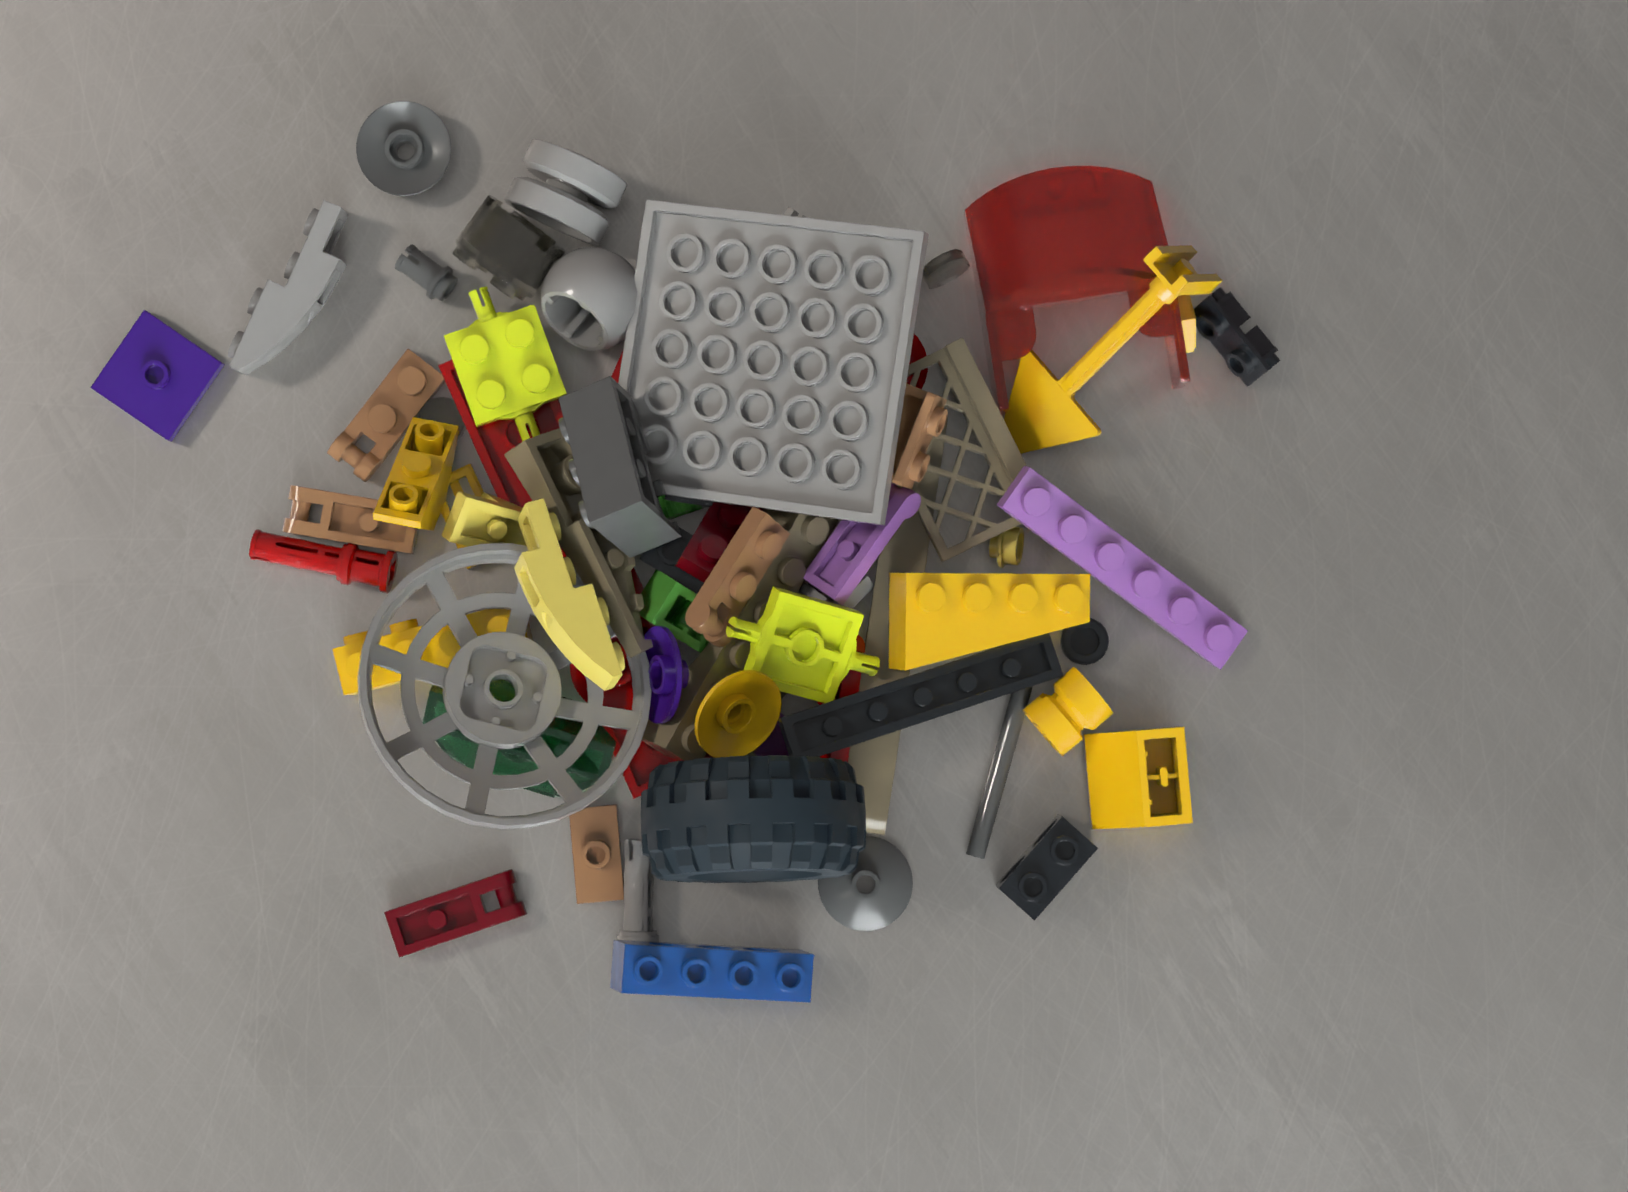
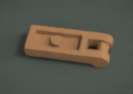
(387, 414)
(345, 520)
(736, 576)

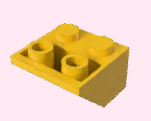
(1138, 778)

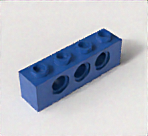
(711, 971)

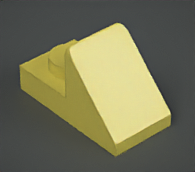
(483, 521)

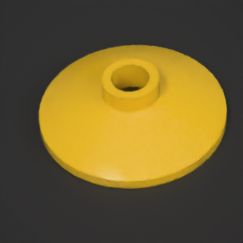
(738, 714)

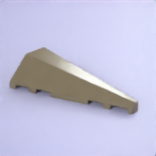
(545, 473)

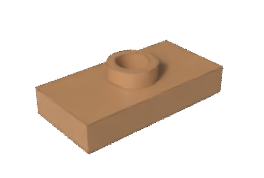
(597, 854)

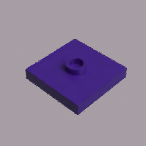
(157, 376)

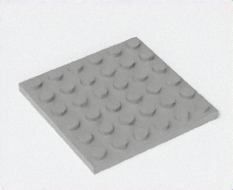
(772, 356)

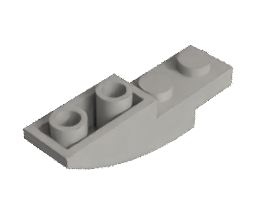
(286, 311)

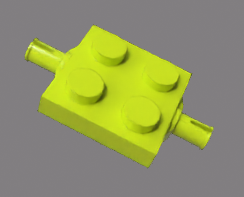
(505, 365)
(804, 644)

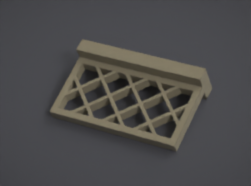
(991, 435)

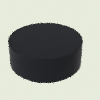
(1085, 642)

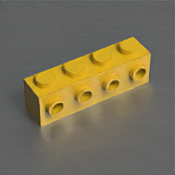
(438, 651)

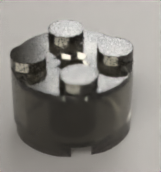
(508, 248)

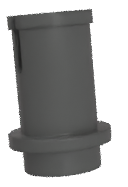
(427, 273)

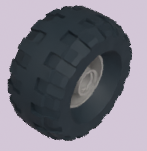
(753, 819)

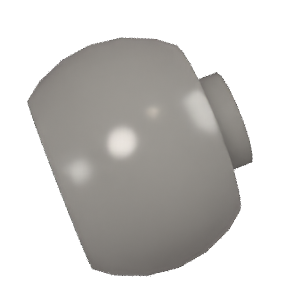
(590, 297)

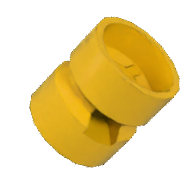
(1068, 711)

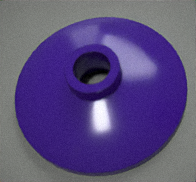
(666, 674)

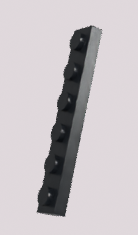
(920, 697)

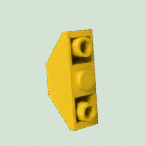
(419, 476)

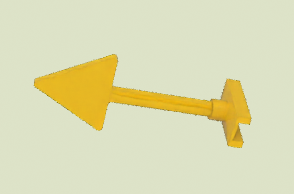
(1045, 408)

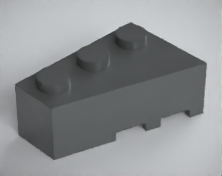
(613, 468)

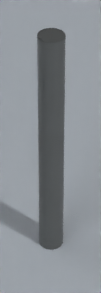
(998, 773)

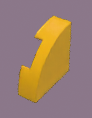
(1188, 322)

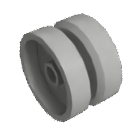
(568, 186)

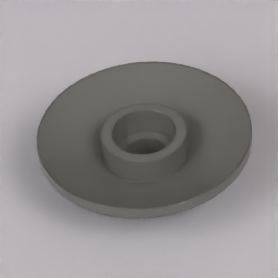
(388, 130)
(881, 905)

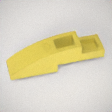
(568, 614)

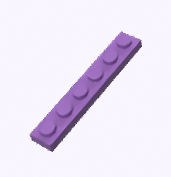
(1121, 567)

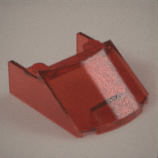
(1060, 242)

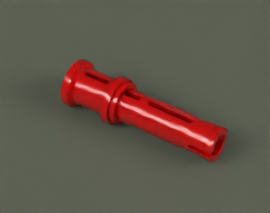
(346, 563)

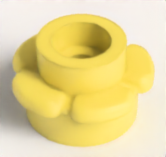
(1007, 547)

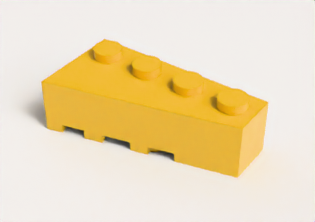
(966, 613)

